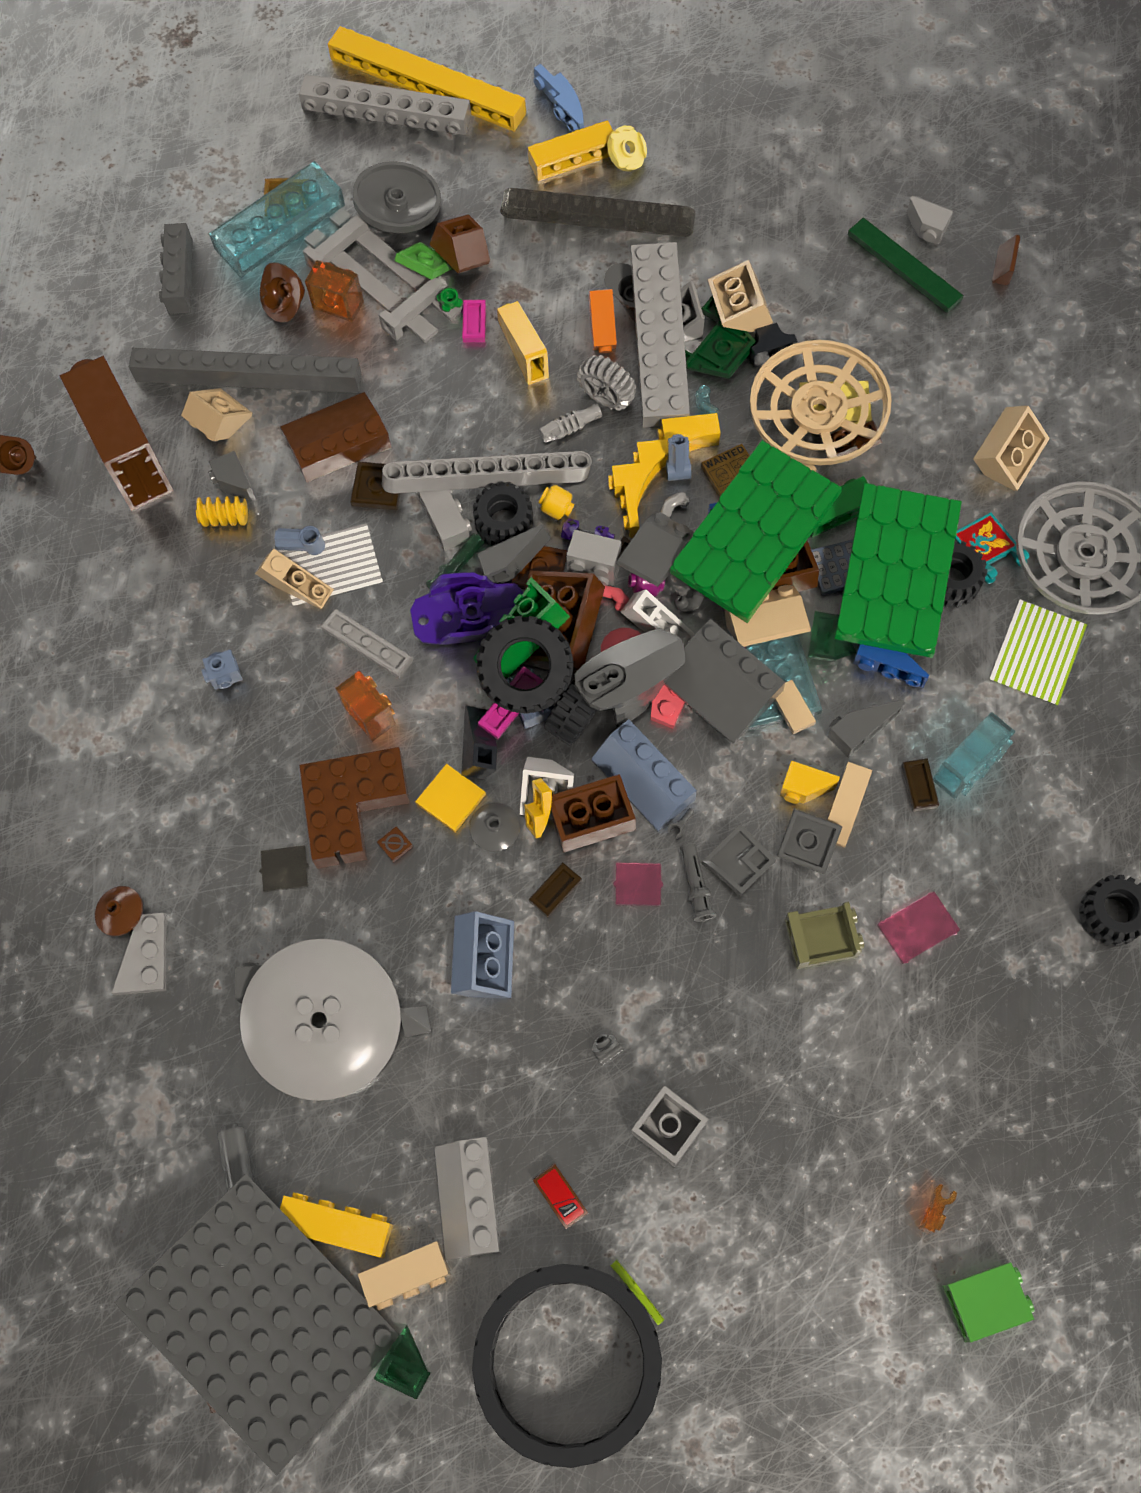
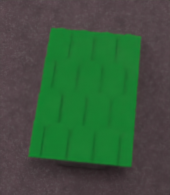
(755, 530)
(898, 570)

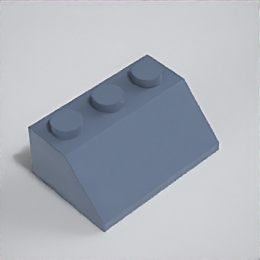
(482, 956)

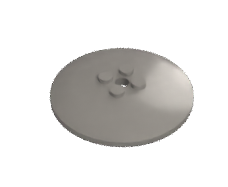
(359, 1012)

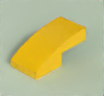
(538, 812)

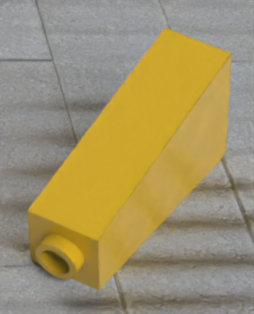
(524, 342)

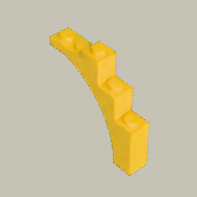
(631, 480)

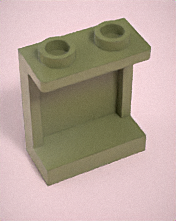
(824, 935)

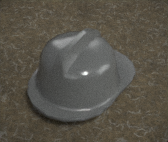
(619, 279)

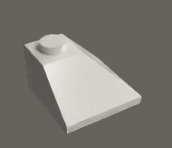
(552, 773)

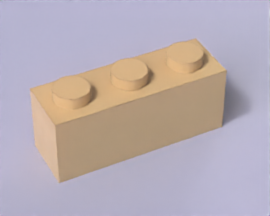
(404, 1276)

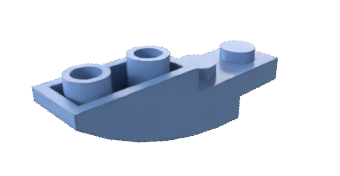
(561, 93)

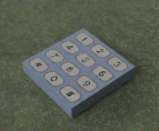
(832, 566)

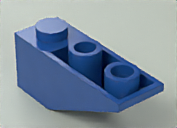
(891, 665)

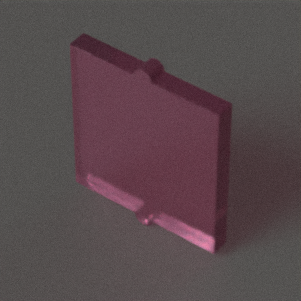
(638, 884)

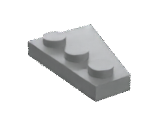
(145, 957)

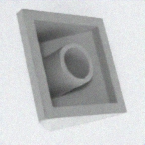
(691, 313)

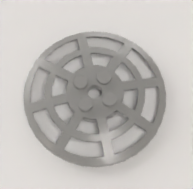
(1083, 536)

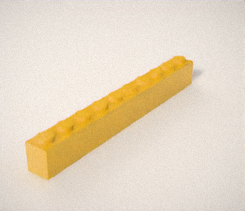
(425, 76)

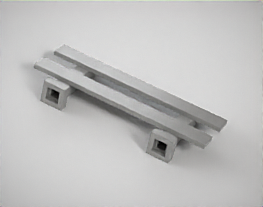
(396, 312)

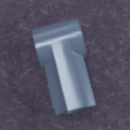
(678, 463)
(298, 540)

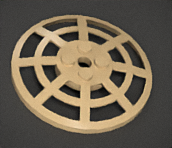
(820, 393)

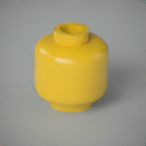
(556, 502)

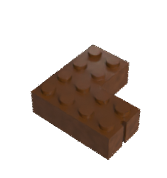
(338, 793)

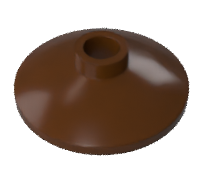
(126, 914)

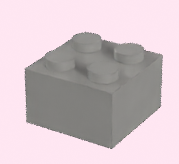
(594, 555)
(669, 1126)

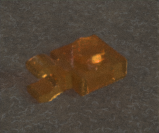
(933, 1217)

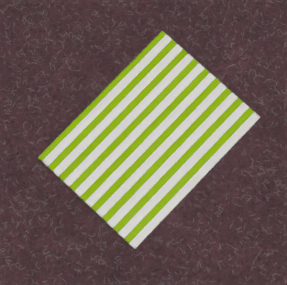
(1038, 652)

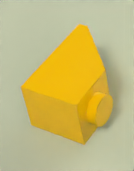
(806, 783)

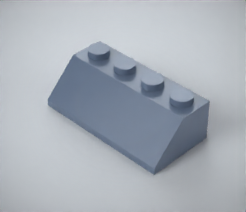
(647, 775)

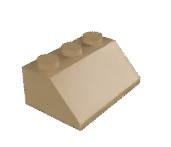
(740, 298)
(1012, 447)
(777, 617)

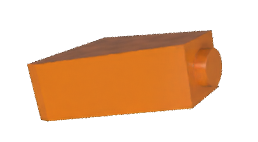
(602, 320)

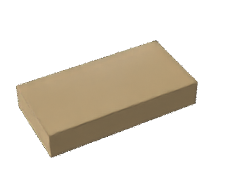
(794, 708)

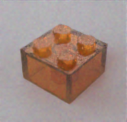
(334, 290)
(366, 705)

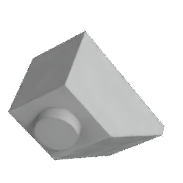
(928, 219)

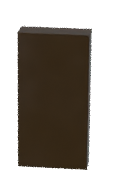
(920, 785)
(555, 890)

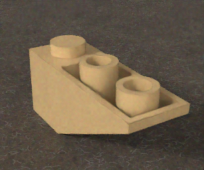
(293, 579)

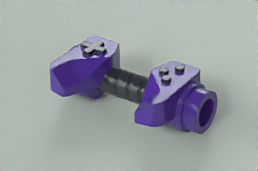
(571, 525)

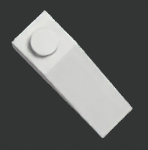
(650, 614)

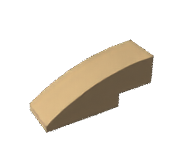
(849, 799)

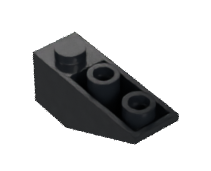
(479, 746)

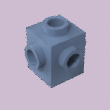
(221, 669)

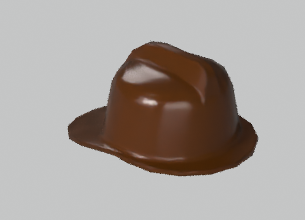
(15, 455)

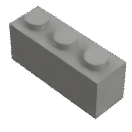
(445, 517)

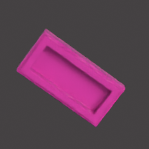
(474, 321)

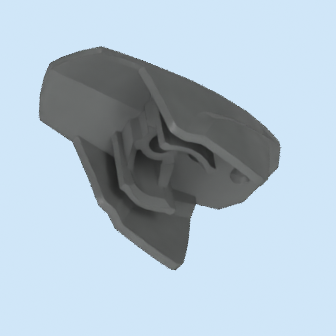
(640, 673)

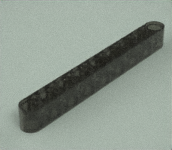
(598, 212)

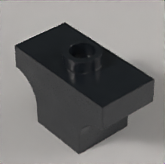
(769, 342)

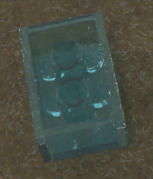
(974, 756)

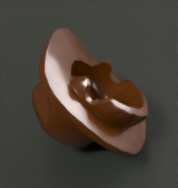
(281, 292)

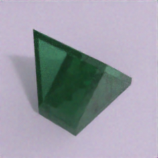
(822, 641)
(403, 1366)

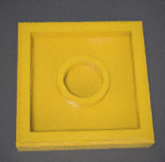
(450, 798)

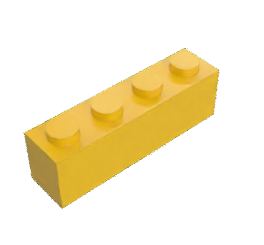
(570, 150)
(338, 1227)

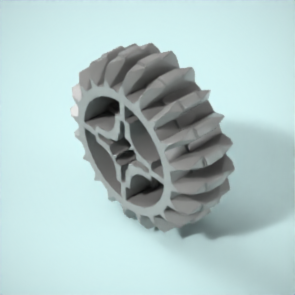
(606, 382)

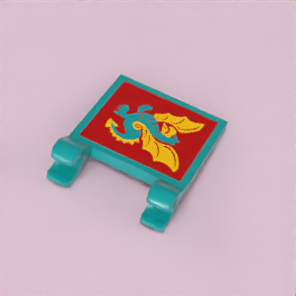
(991, 540)

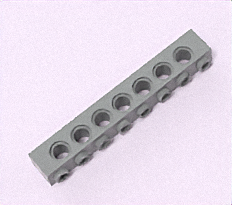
(385, 104)

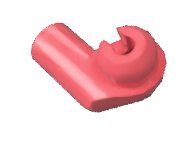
(617, 595)

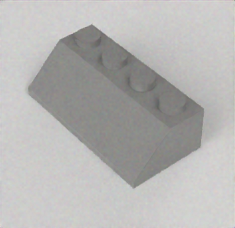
(467, 1199)

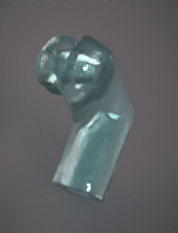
(703, 400)

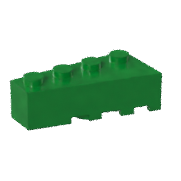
(534, 603)

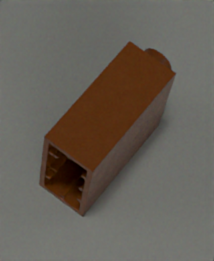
(115, 432)

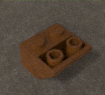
(461, 243)

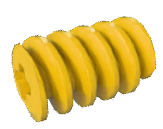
(220, 512)

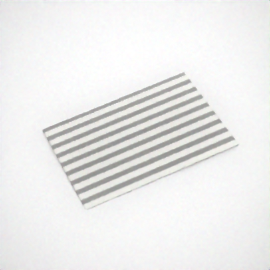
(345, 562)

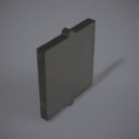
(284, 868)

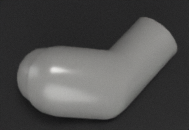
(671, 502)

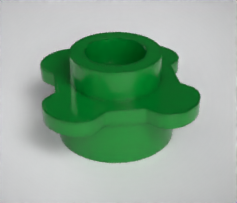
(449, 294)

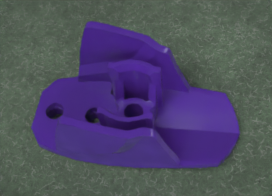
(471, 602)

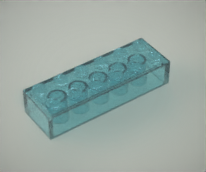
(277, 219)

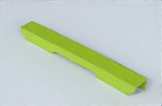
(637, 1292)

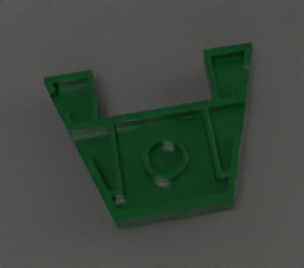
(722, 348)

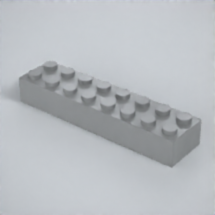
(659, 333)

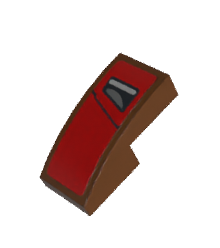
(560, 1196)

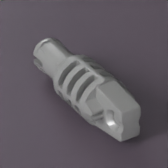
(569, 423)

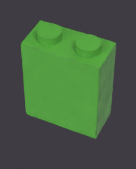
(989, 1302)

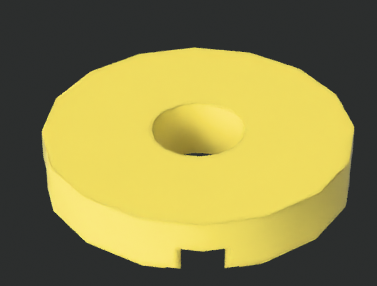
(617, 150)

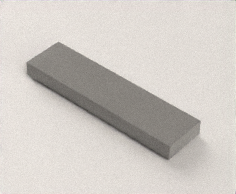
(367, 643)

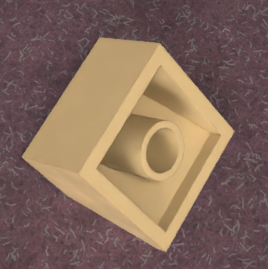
(215, 413)

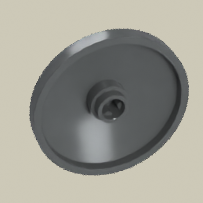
(396, 197)

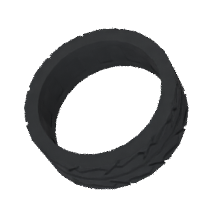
(485, 1383)

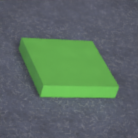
(423, 260)

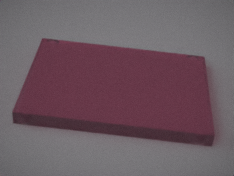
(918, 927)

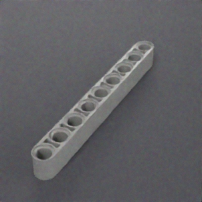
(522, 472)

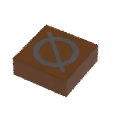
(394, 844)

